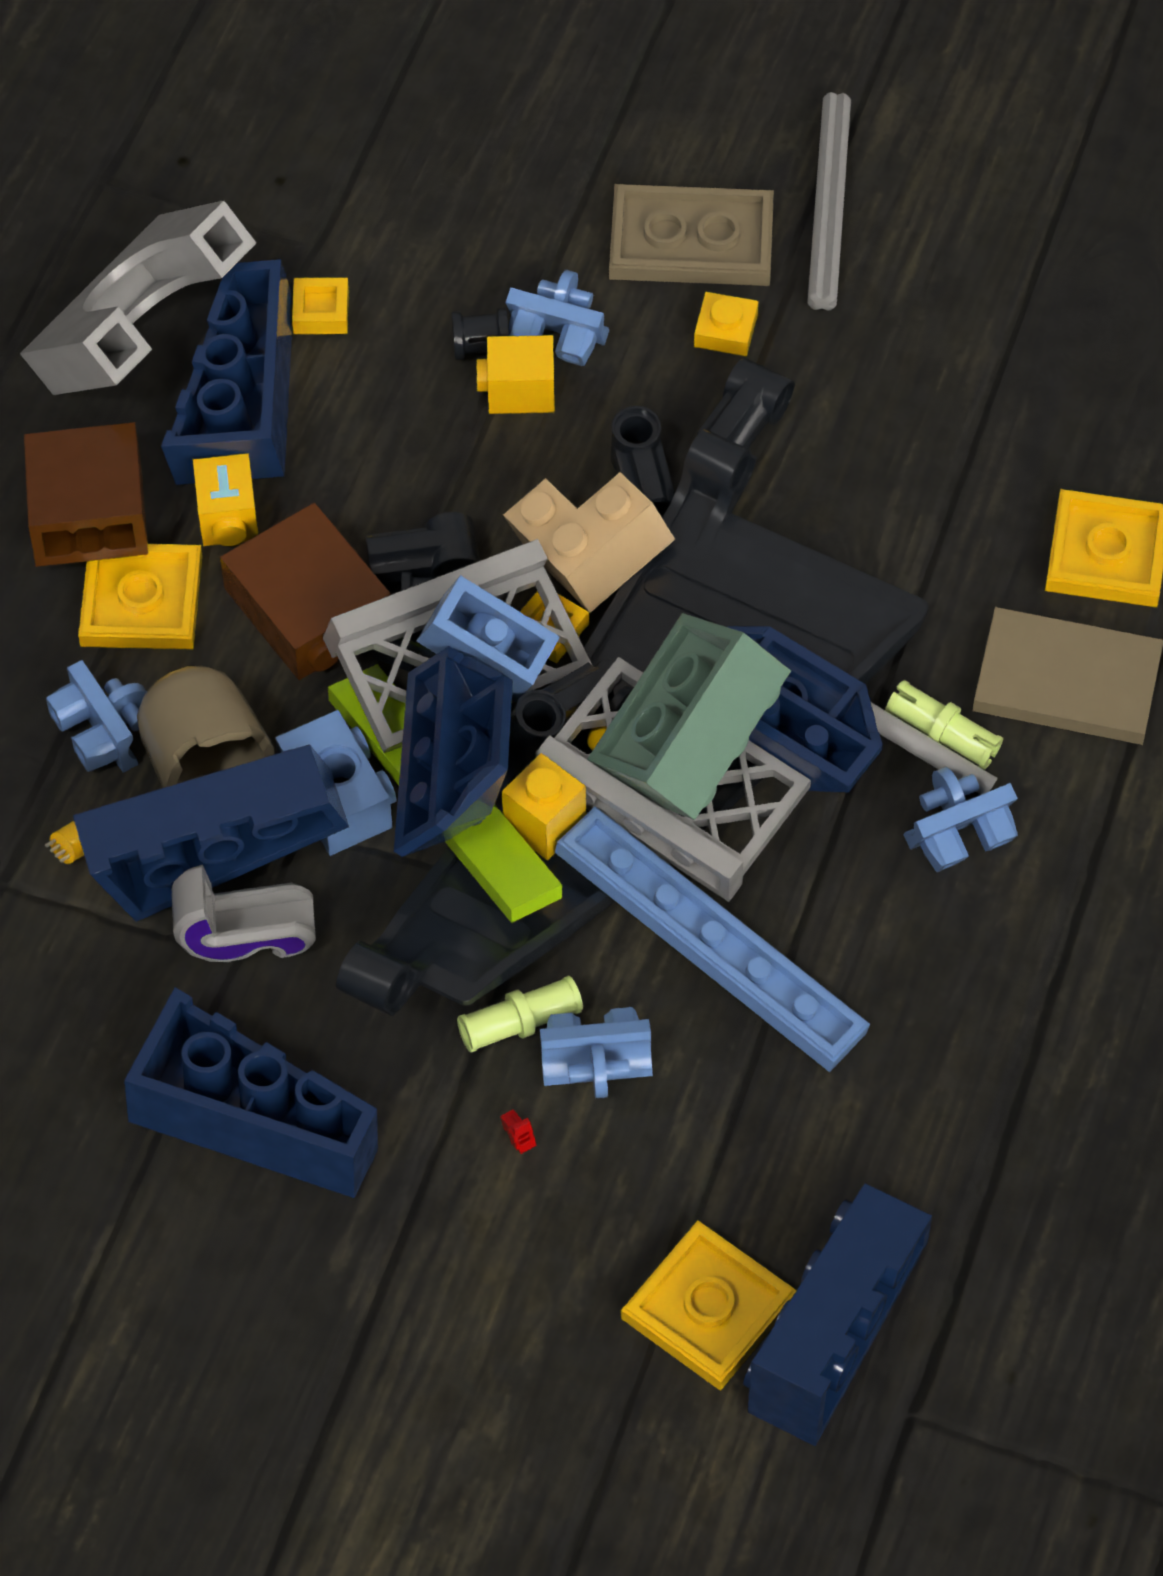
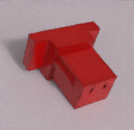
(519, 1131)

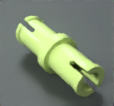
(944, 724)
(519, 1014)

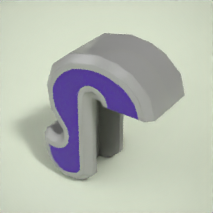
(240, 921)

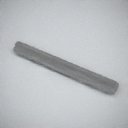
(829, 202)

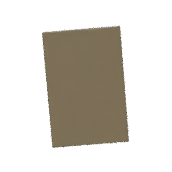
(691, 235)
(1068, 675)

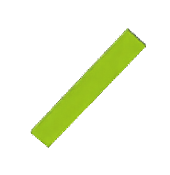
(489, 850)

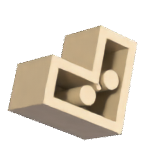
(598, 543)

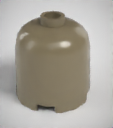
(198, 725)

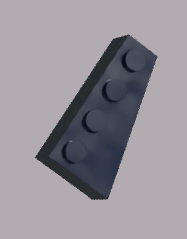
(238, 377)
(216, 821)
(247, 1101)
(835, 1313)

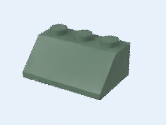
(690, 714)

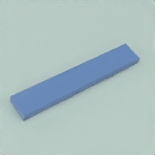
(712, 938)

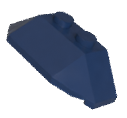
(820, 719)
(451, 749)

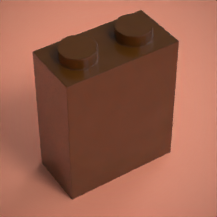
(85, 494)
(296, 582)

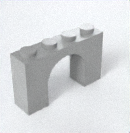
(95, 336)

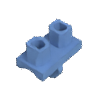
(561, 310)
(109, 736)
(939, 832)
(596, 1051)

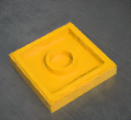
(1107, 548)
(142, 599)
(708, 1305)

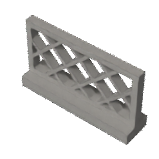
(410, 610)
(664, 831)

